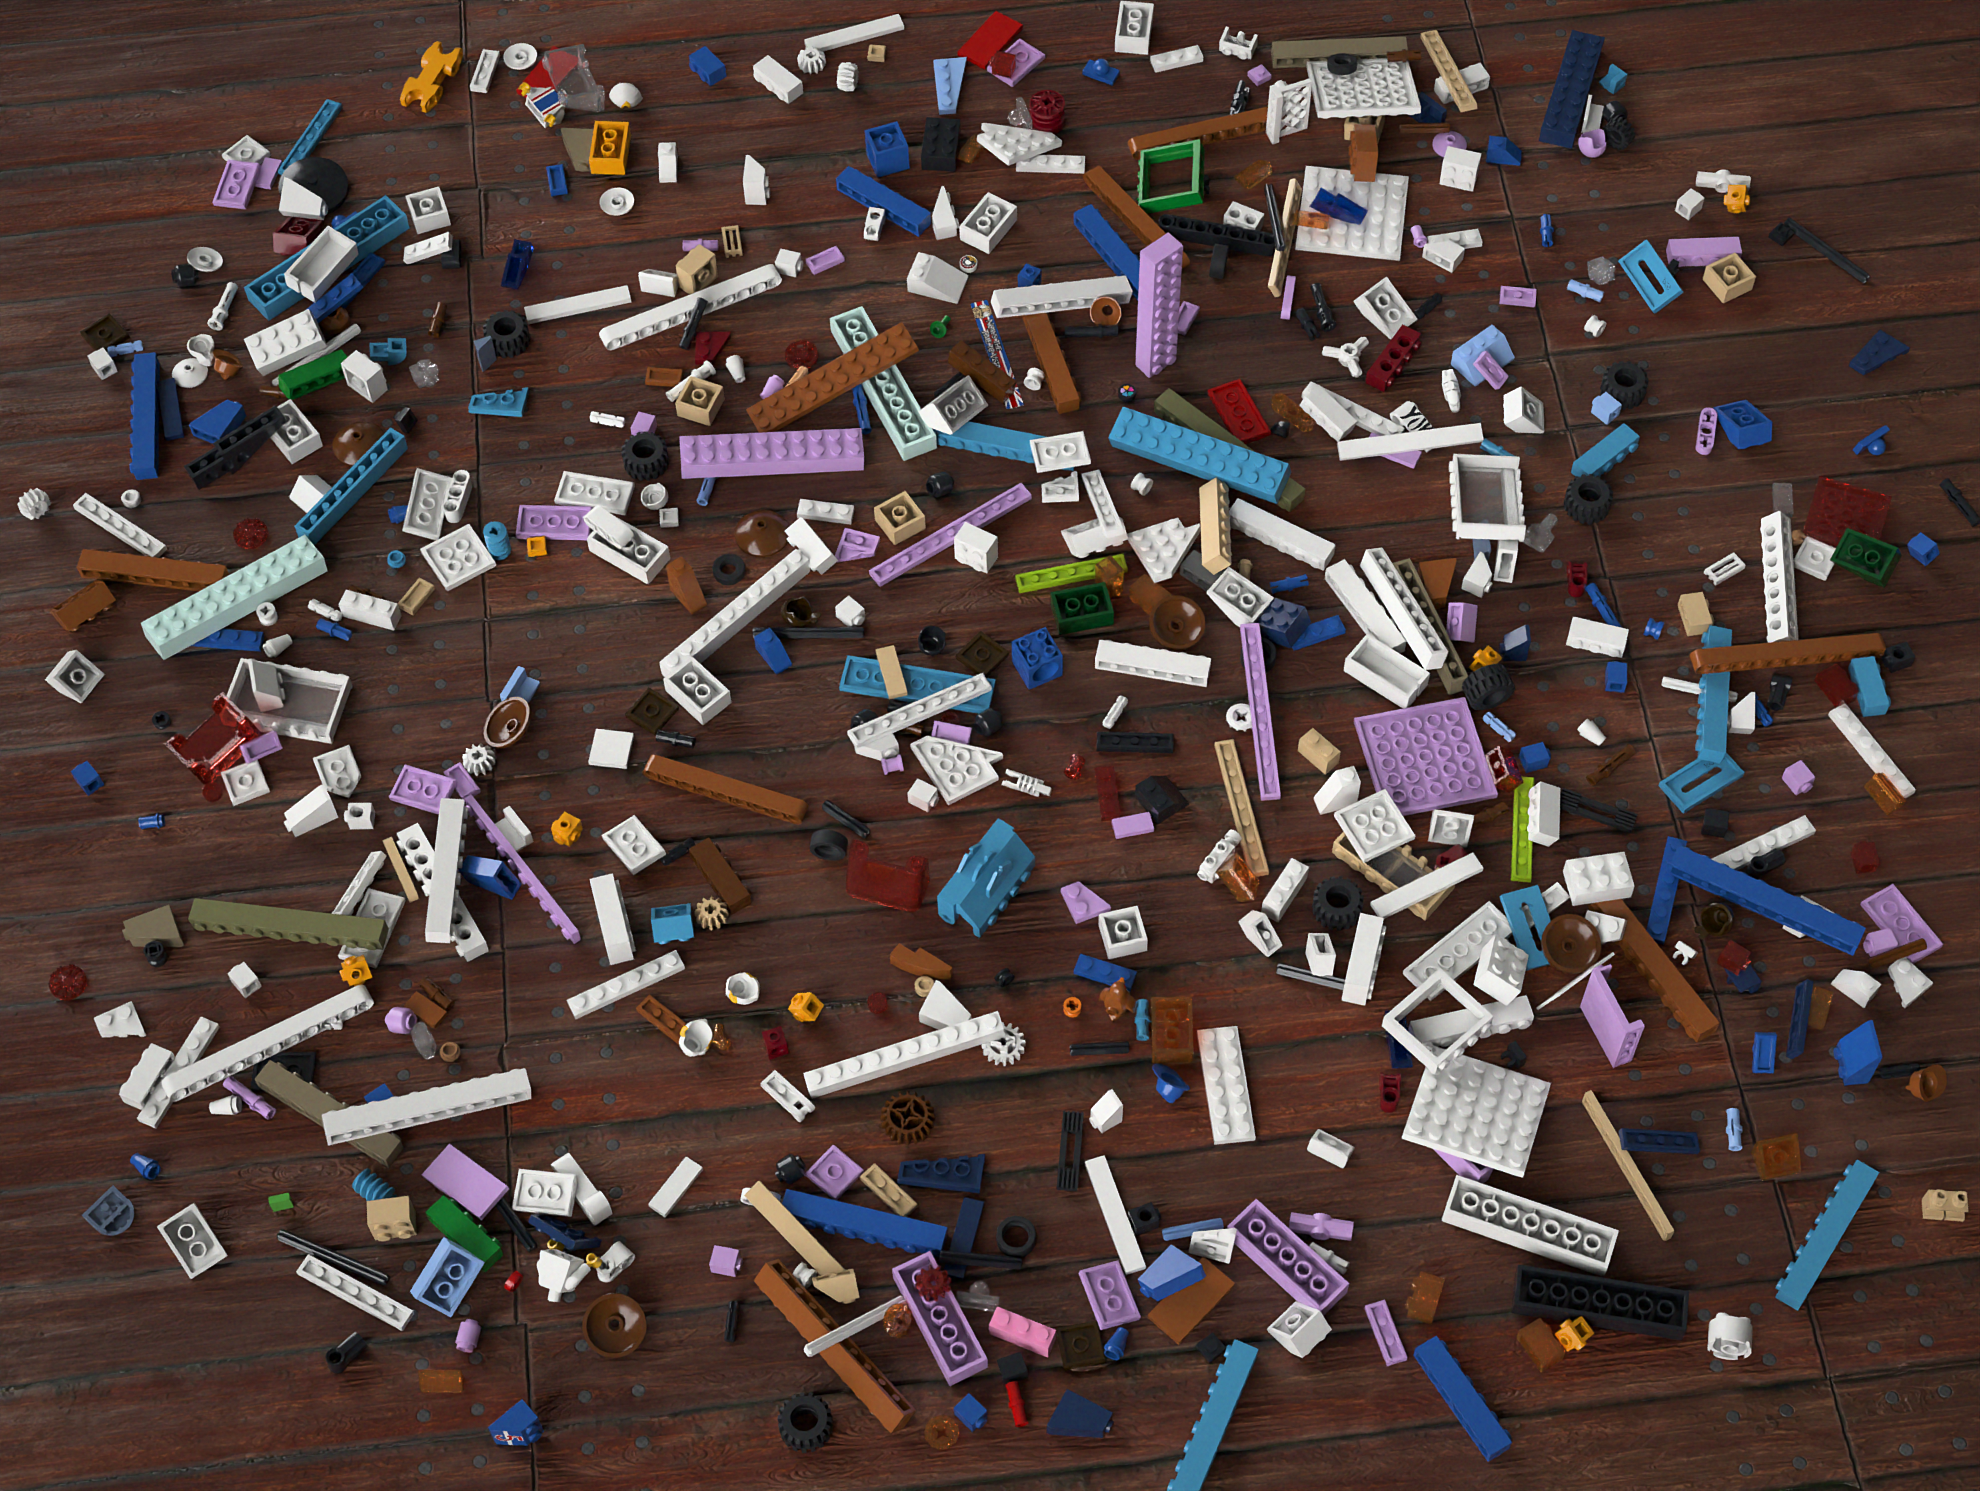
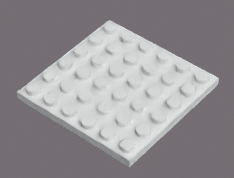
(1372, 89)
(1381, 228)
(1478, 1113)

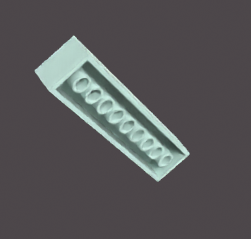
(886, 390)
(234, 597)

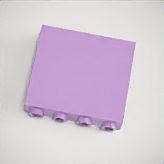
(1607, 1019)

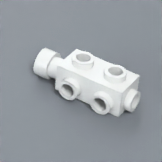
(1218, 856)

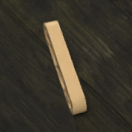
(400, 869)

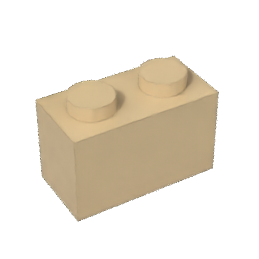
(1695, 613)
(1319, 751)

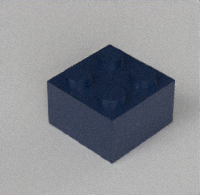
(1283, 622)

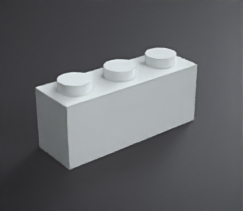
(1474, 76)
(778, 79)
(1328, 413)
(810, 546)
(370, 610)
(1597, 637)
(1544, 814)
(1285, 890)
(146, 1076)

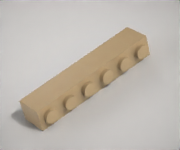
(1215, 526)

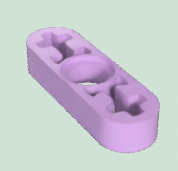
(1288, 297)
(1711, 425)

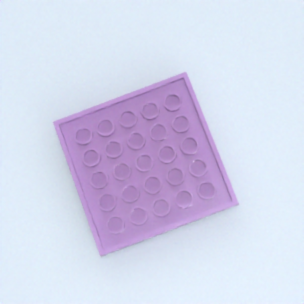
(1426, 756)

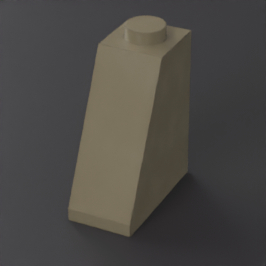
(578, 146)
(153, 926)

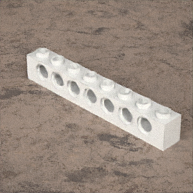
(1779, 578)
(414, 837)

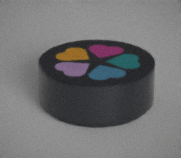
(1127, 392)

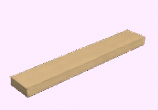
(792, 1230)

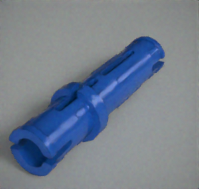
(860, 403)
(1599, 601)

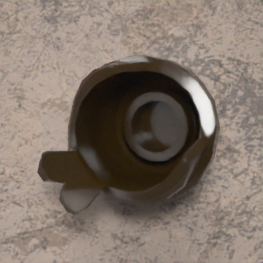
(799, 612)
(1716, 920)

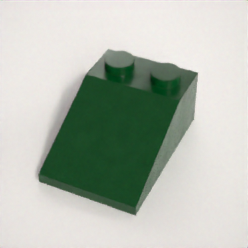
(1866, 557)

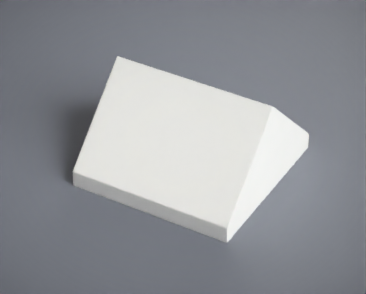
(658, 282)
(308, 491)

